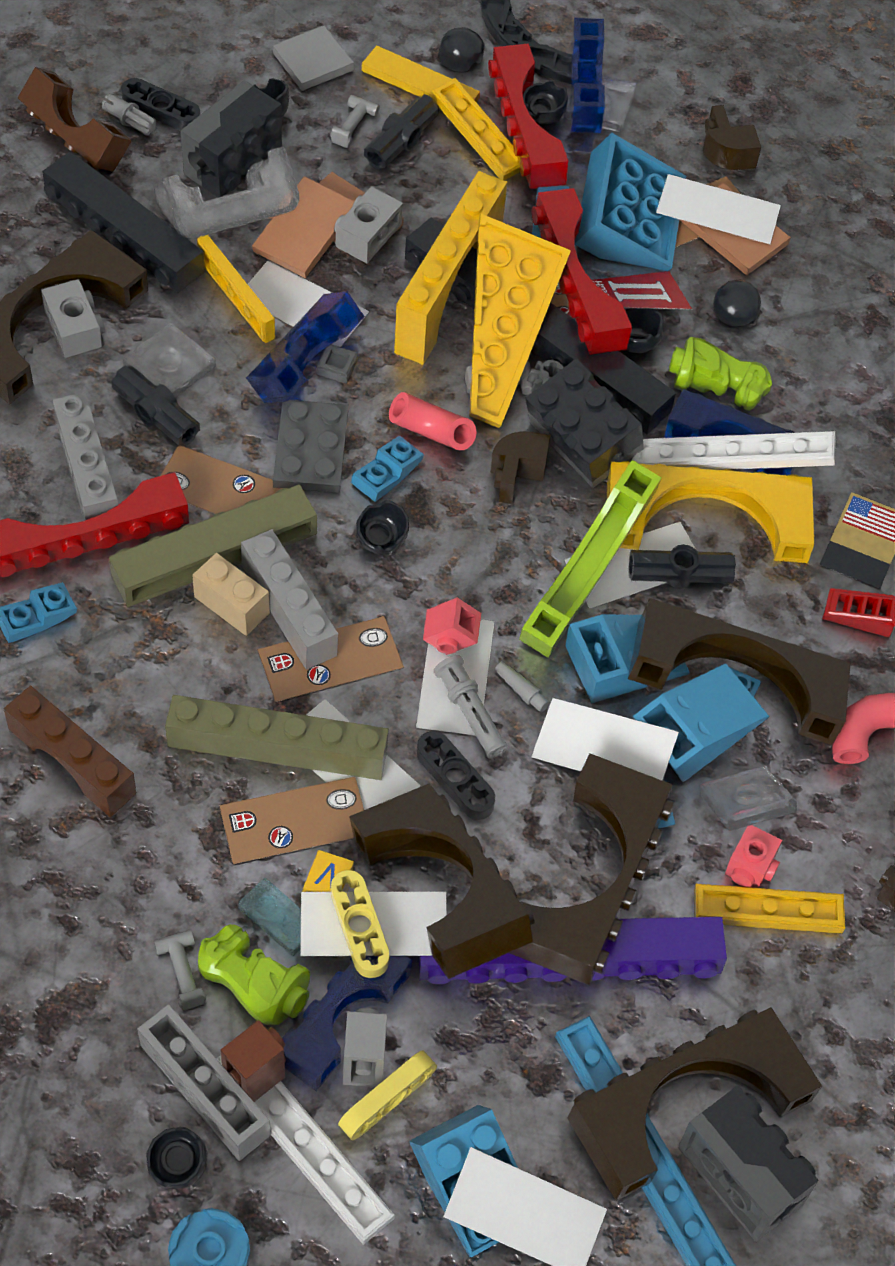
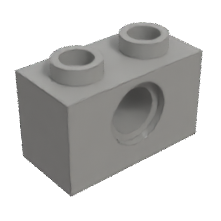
(368, 224)
(72, 318)
(364, 1048)

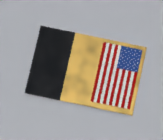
(862, 541)

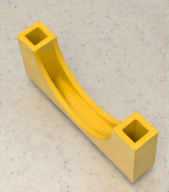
(425, 296)
(775, 501)

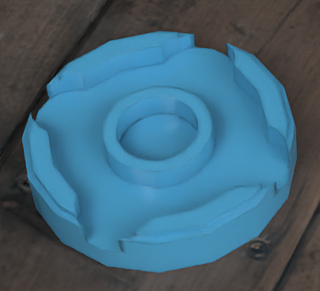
(209, 1240)

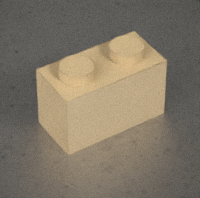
(231, 594)

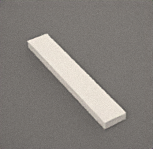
(741, 451)
(323, 1164)

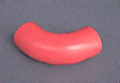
(432, 421)
(862, 720)

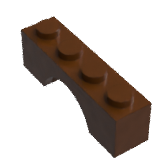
(51, 101)
(95, 769)

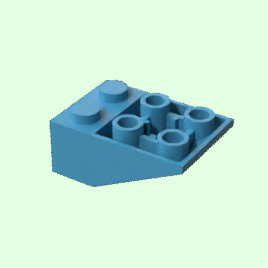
(603, 655)
(708, 714)
(444, 1151)

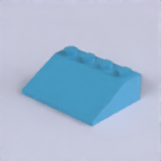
(622, 205)

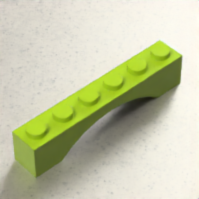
(590, 559)

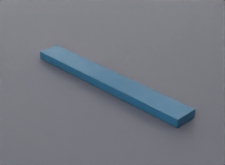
(668, 1190)

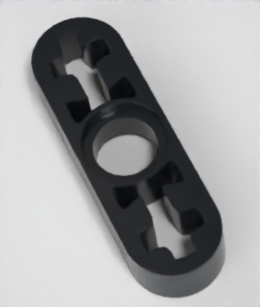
(144, 94)
(456, 790)

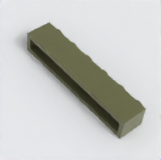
(172, 559)
(276, 737)

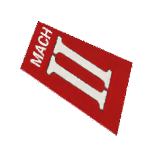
(645, 291)

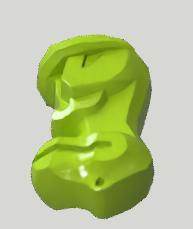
(710, 368)
(258, 982)

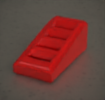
(873, 601)

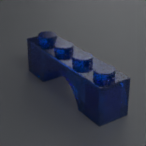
(586, 75)
(282, 369)
(702, 417)
(312, 1047)

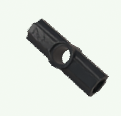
(401, 131)
(155, 405)
(699, 566)

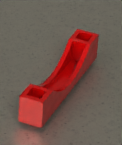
(540, 153)
(599, 316)
(151, 508)

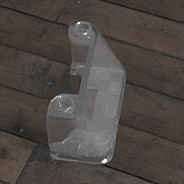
(270, 195)

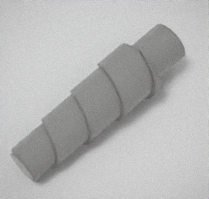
(524, 688)

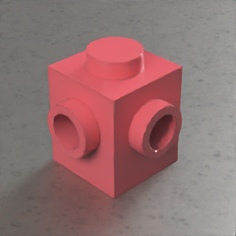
(452, 626)
(754, 858)

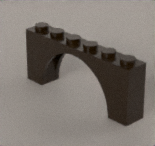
(99, 269)
(810, 680)
(632, 806)
(490, 915)
(751, 1052)

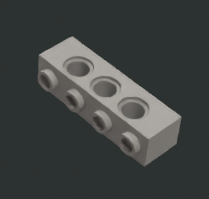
(84, 455)
(204, 1082)

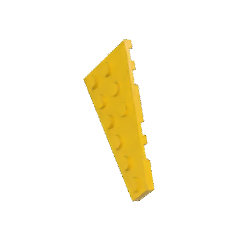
(511, 299)

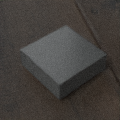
(337, 363)

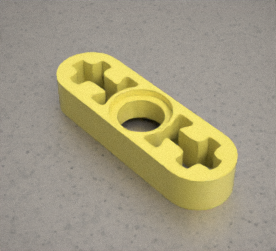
(358, 951)
(387, 1095)

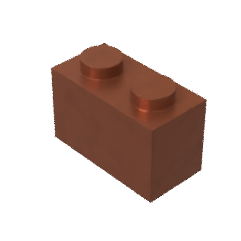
(255, 1059)

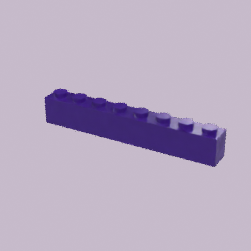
(643, 948)

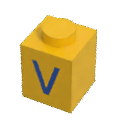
(323, 871)

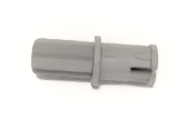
(129, 114)

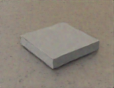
(313, 57)

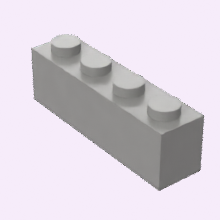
(290, 599)

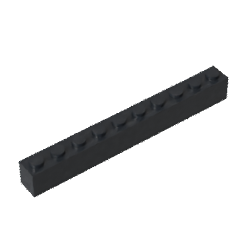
(559, 341)

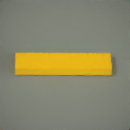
(406, 73)
(477, 128)
(237, 290)
(771, 908)

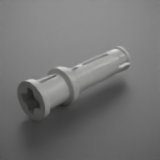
(467, 690)

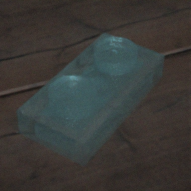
(274, 915)

